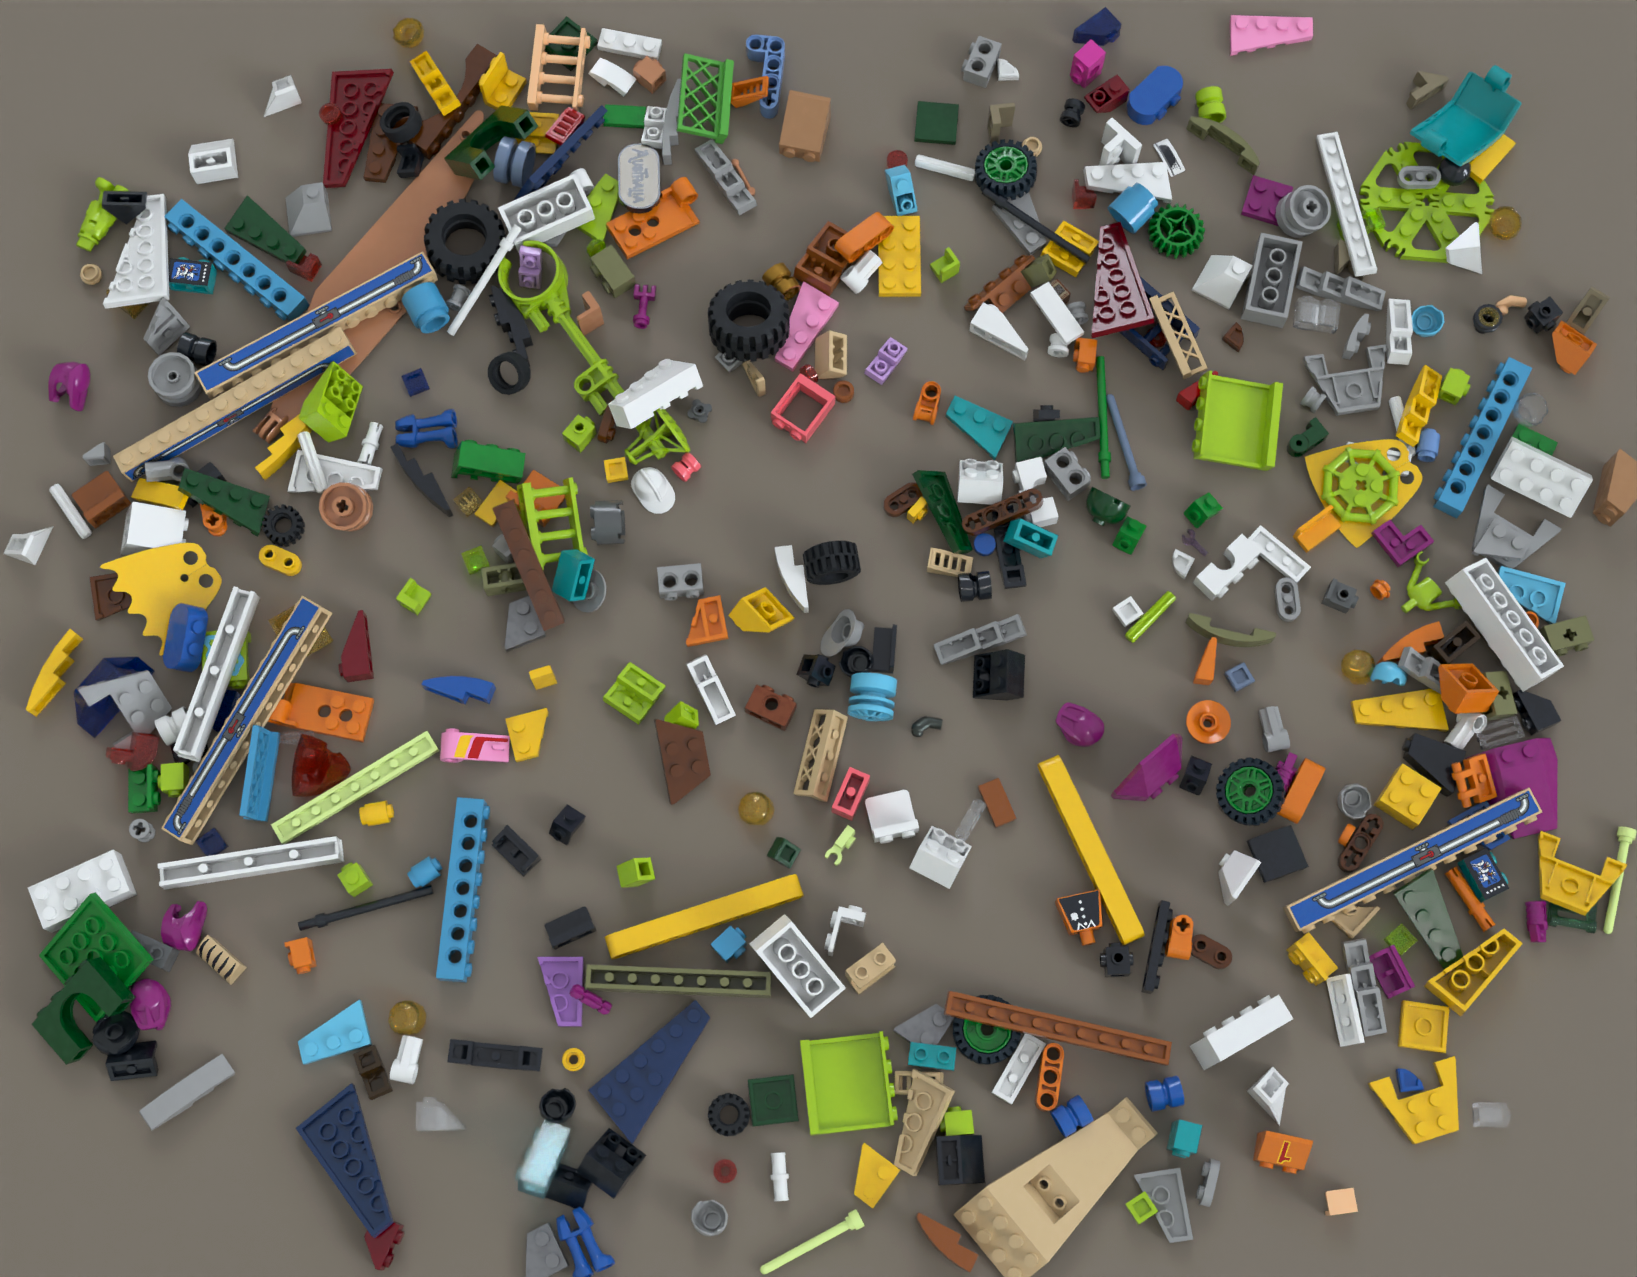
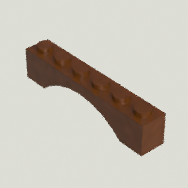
(440, 127)
(528, 564)

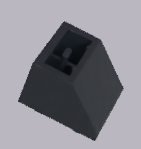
(999, 675)
(959, 1159)
(611, 1163)

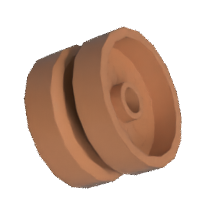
(333, 507)

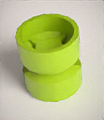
(1210, 105)

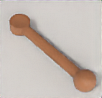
(735, 162)

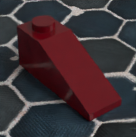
(356, 655)

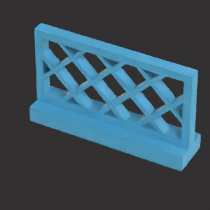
(259, 774)

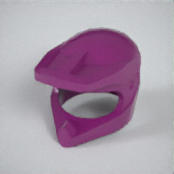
(75, 381)
(1079, 725)
(186, 931)
(151, 1004)

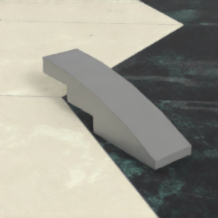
(670, 135)
(725, 177)
(1342, 290)
(980, 639)
(1420, 668)
(1365, 988)
(186, 1092)

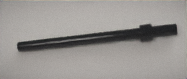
(1002, 203)
(323, 919)

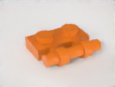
(1479, 780)

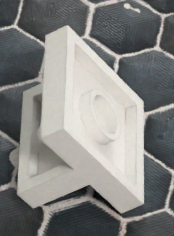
(1118, 145)

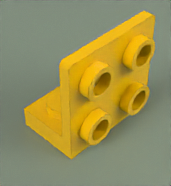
(499, 84)
(1311, 959)

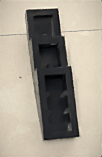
(424, 483)

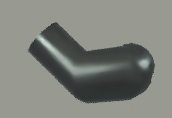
(924, 723)

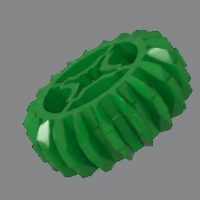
(1165, 219)

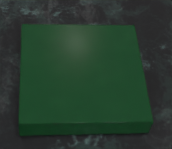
(568, 28)
(936, 122)
(773, 1100)

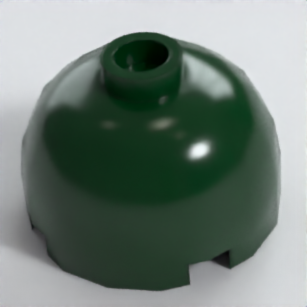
(1105, 507)

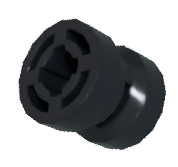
(1073, 110)

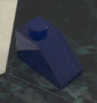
(1100, 28)

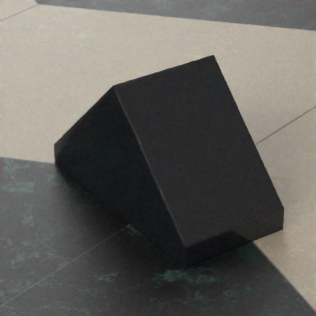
(124, 204)

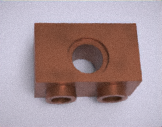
(780, 716)

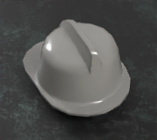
(843, 632)

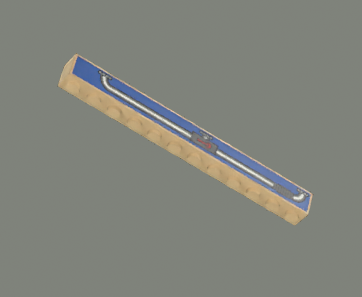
(342, 311)
(235, 403)
(251, 709)
(1407, 862)

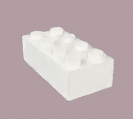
(548, 211)
(1541, 477)
(63, 894)
(797, 965)

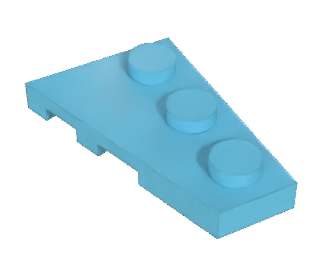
(1534, 592)
(337, 1036)

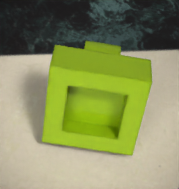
(1141, 1208)

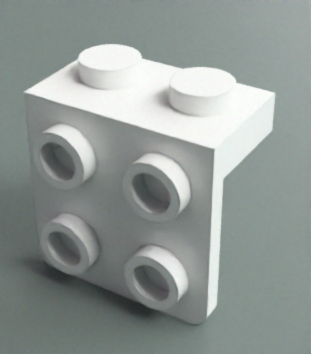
(891, 816)
(850, 915)

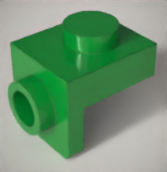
(1202, 510)
(1129, 535)

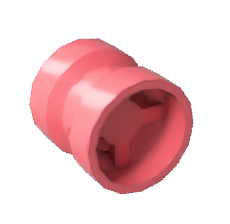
(686, 467)

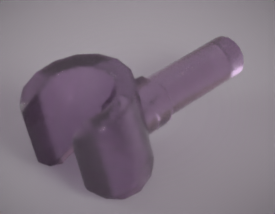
(1192, 541)

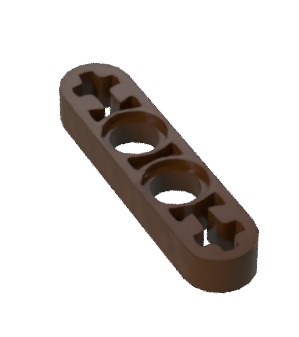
(1003, 515)

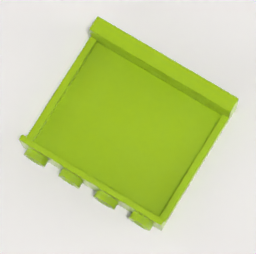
(1237, 422)
(848, 1083)

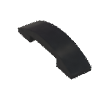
(1008, 556)
(495, 1055)

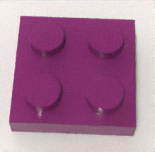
(1263, 199)

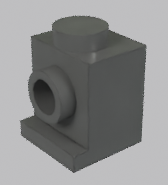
(1334, 600)

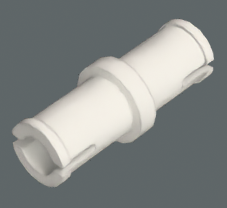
(370, 443)
(779, 1176)

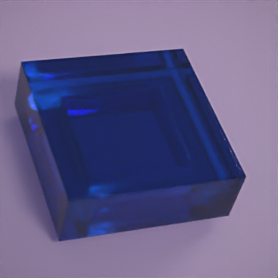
(415, 382)
(212, 843)

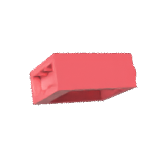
(812, 390)

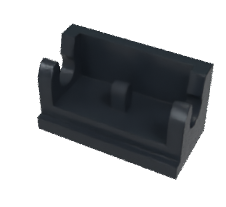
(515, 850)

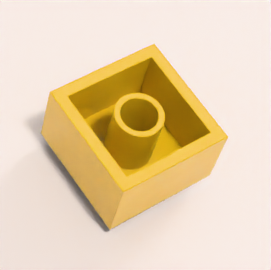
(1407, 796)

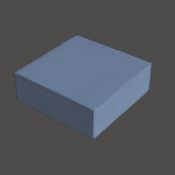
(1239, 677)

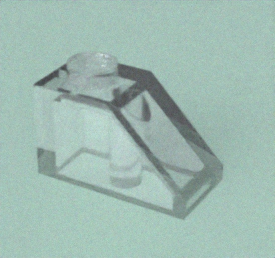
(436, 1116)

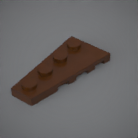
(381, 150)
(105, 600)

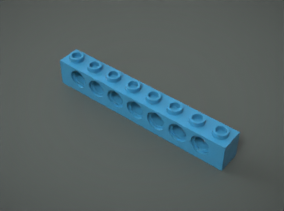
(183, 214)
(1516, 374)
(465, 809)

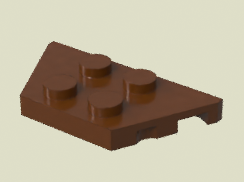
(682, 758)

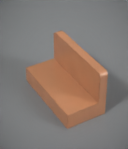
(592, 317)

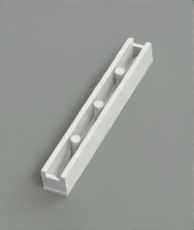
(216, 674)
(251, 862)

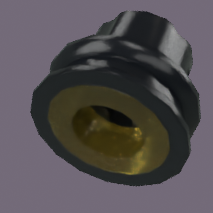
(1493, 320)

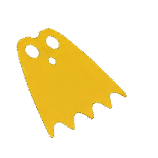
(156, 585)

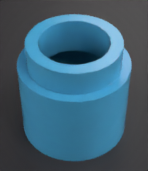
(1133, 207)
(426, 307)

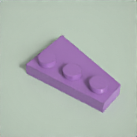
(559, 977)

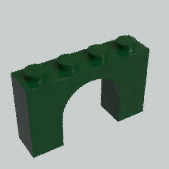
(470, 156)
(57, 1021)

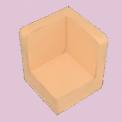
(1340, 1201)

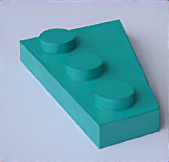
(982, 425)

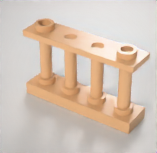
(541, 58)

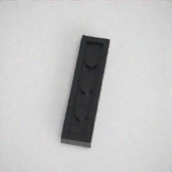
(1155, 957)

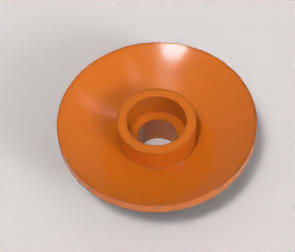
(1215, 714)

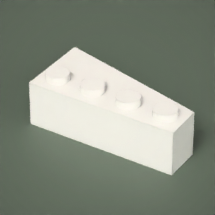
(654, 391)
(1241, 1032)

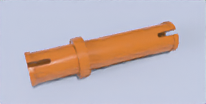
(1475, 907)

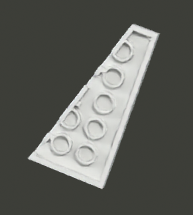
(143, 264)

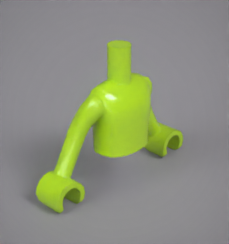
(1425, 592)

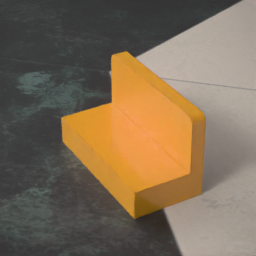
(1317, 529)

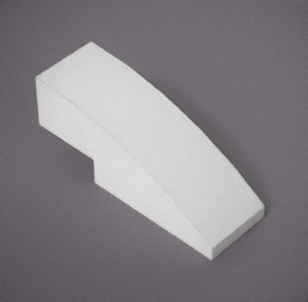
(1398, 332)
(792, 576)
(710, 689)

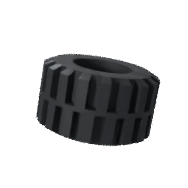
(831, 562)

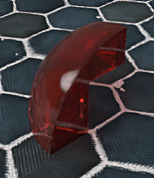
(316, 767)

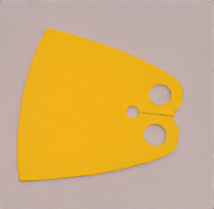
(1360, 532)

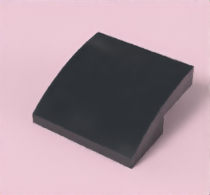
(1278, 853)

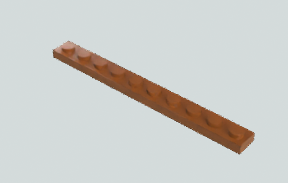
(1057, 1028)

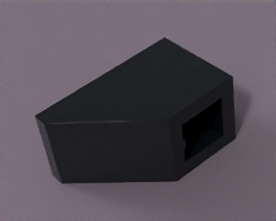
(1535, 712)

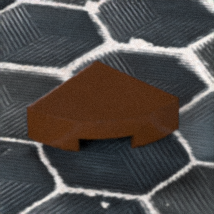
(1234, 337)

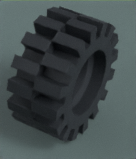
(280, 513)
(728, 1100)

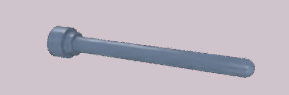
(1136, 480)

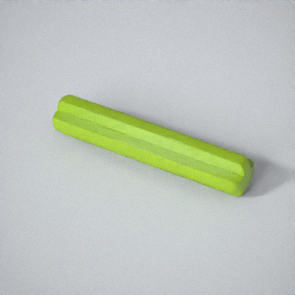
(1150, 617)

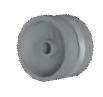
(1303, 211)
(174, 379)

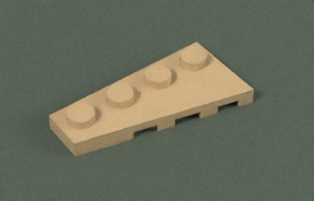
(921, 1121)

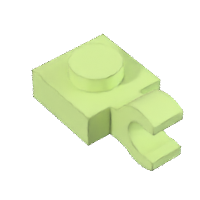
(846, 840)

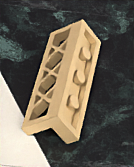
(1171, 339)
(825, 754)

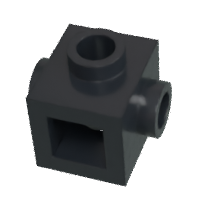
(1543, 315)
(816, 670)
(1114, 968)

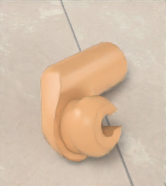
(1509, 301)

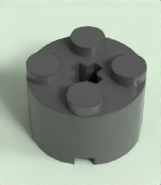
(608, 522)

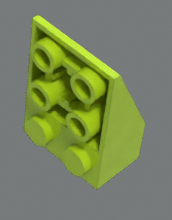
(331, 403)

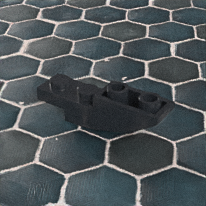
(511, 321)

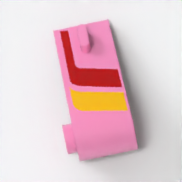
(473, 746)

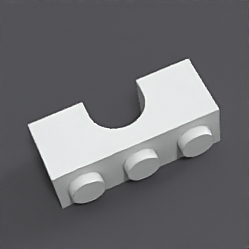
(1028, 475)
(1214, 581)

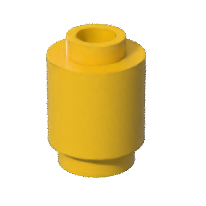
(376, 813)

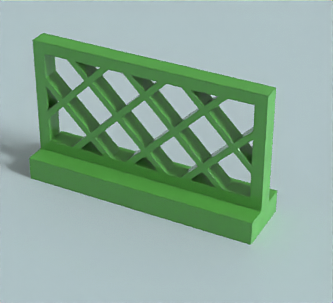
(721, 104)

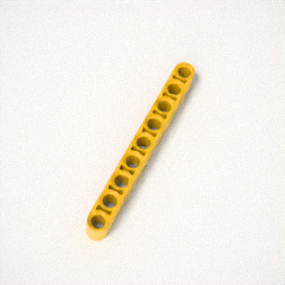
(1090, 850)
(704, 916)

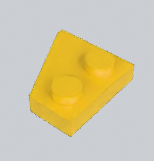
(873, 1176)

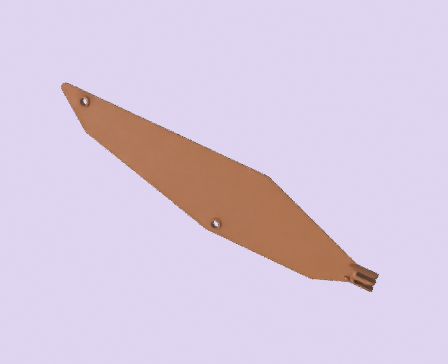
(388, 242)

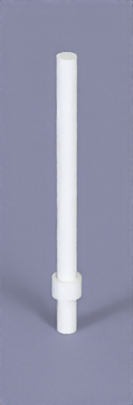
(505, 245)

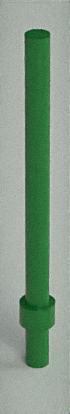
(1104, 455)

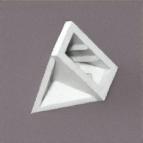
(282, 96)
(1466, 250)
(28, 546)
(1270, 1093)

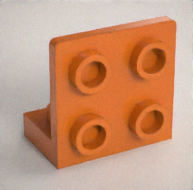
(539, 481)

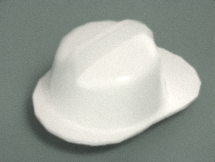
(653, 490)

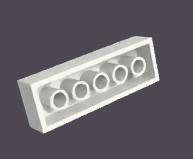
(1504, 624)

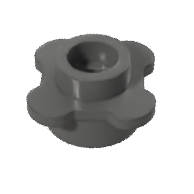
(700, 417)

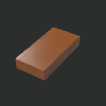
(997, 802)

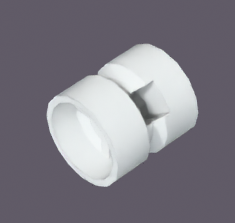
(170, 726)

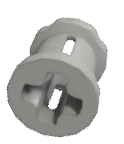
(458, 297)
(141, 824)

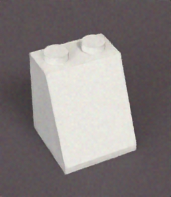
(152, 527)

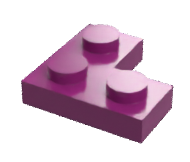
(1401, 547)

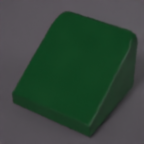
(783, 852)

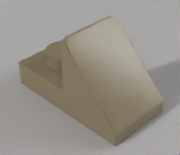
(1427, 86)
(1342, 259)
(1587, 310)

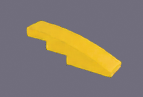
(435, 83)
(1418, 406)
(283, 448)
(49, 679)

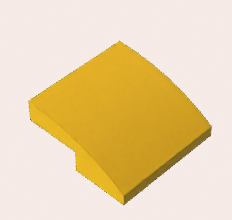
(544, 122)
(1064, 259)

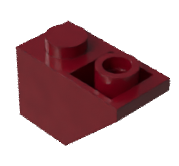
(1108, 95)
(383, 1245)

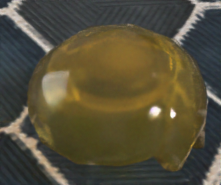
(408, 32)
(1505, 223)
(1358, 666)
(756, 808)
(407, 1018)

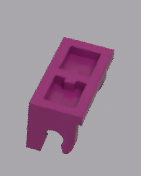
(1391, 972)

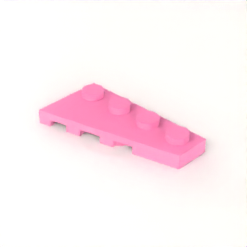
(1256, 32)
(806, 321)

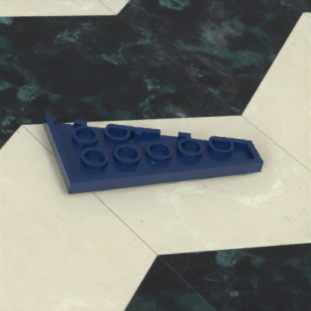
(559, 157)
(640, 1080)
(344, 1149)

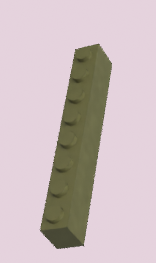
(678, 981)

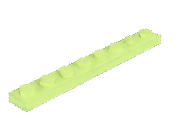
(355, 787)

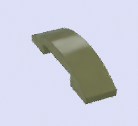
(1202, 127)
(1202, 626)

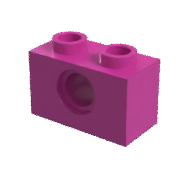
(1087, 64)

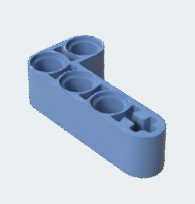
(770, 59)

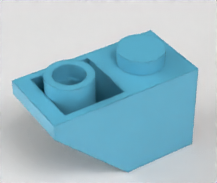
(901, 190)

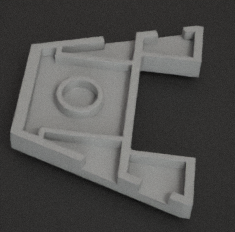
(1351, 390)
(1490, 501)
(137, 699)

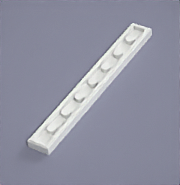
(1346, 204)

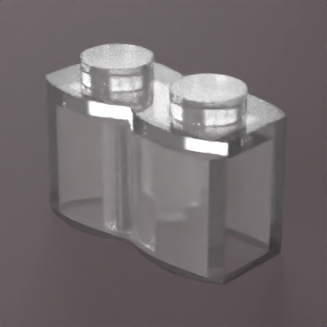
(1316, 315)

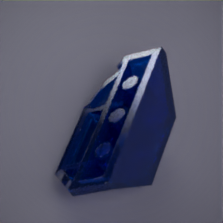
(97, 716)

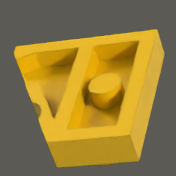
(526, 733)

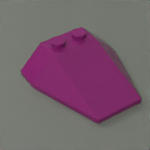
(1525, 766)
(1153, 772)

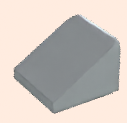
(98, 455)

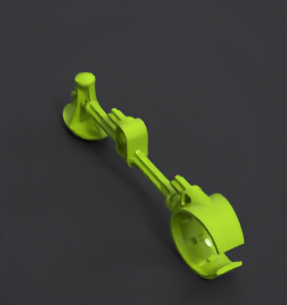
(599, 374)

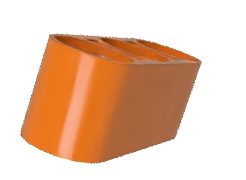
(864, 237)
(1301, 790)
(1055, 1067)

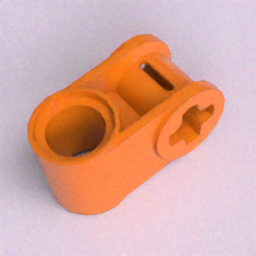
(927, 406)
(213, 522)
(1179, 942)

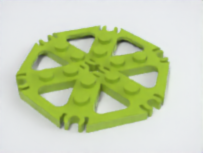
(1417, 213)

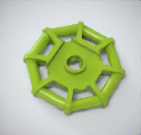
(1373, 485)

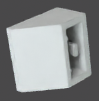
(213, 161)
(980, 482)
(940, 857)

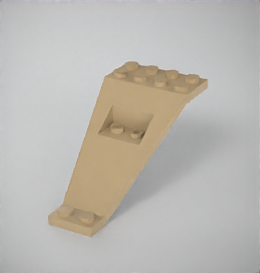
(1020, 1218)

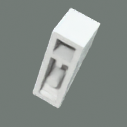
(995, 328)

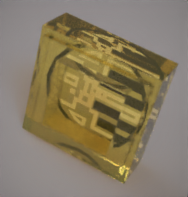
(468, 501)

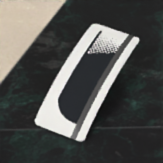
(1169, 156)

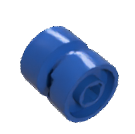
(1165, 1093)
(1071, 1116)

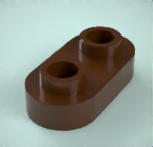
(607, 428)
(901, 499)
(1210, 951)

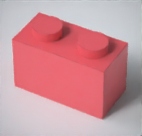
(850, 793)

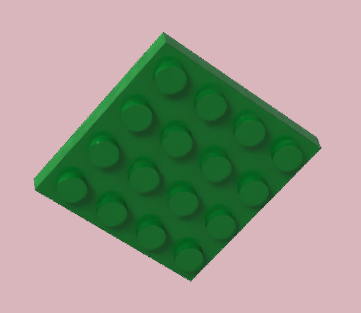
(93, 934)

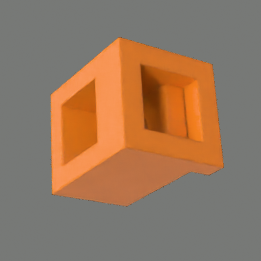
(1084, 354)
(301, 955)

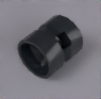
(198, 349)
(974, 586)

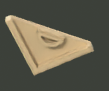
(755, 378)
(1354, 920)

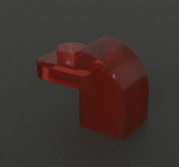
(141, 752)

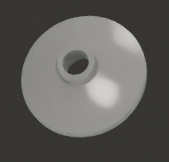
(595, 593)

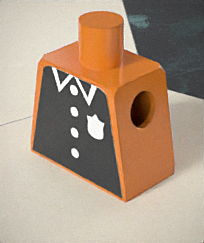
(1081, 914)

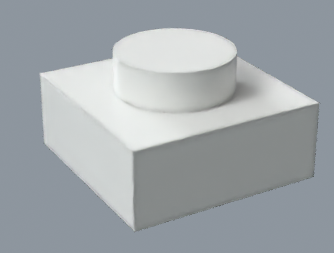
(1127, 611)

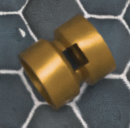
(780, 278)

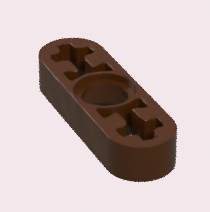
(1369, 842)

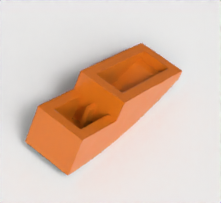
(1417, 639)

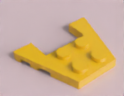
(1569, 884)
(1426, 1113)

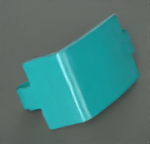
(1471, 119)

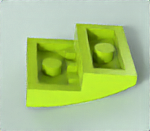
(634, 693)

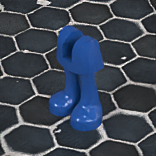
(410, 423)
(599, 1260)

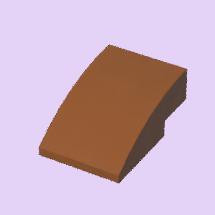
(822, 263)
(946, 1242)

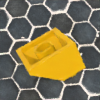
(760, 612)

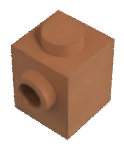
(649, 74)

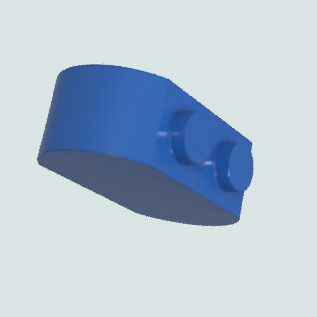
(1155, 95)
(185, 637)

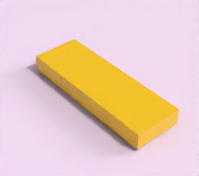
(1490, 158)
(159, 494)

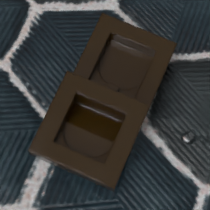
(372, 1072)

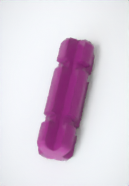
(590, 999)

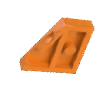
(708, 623)

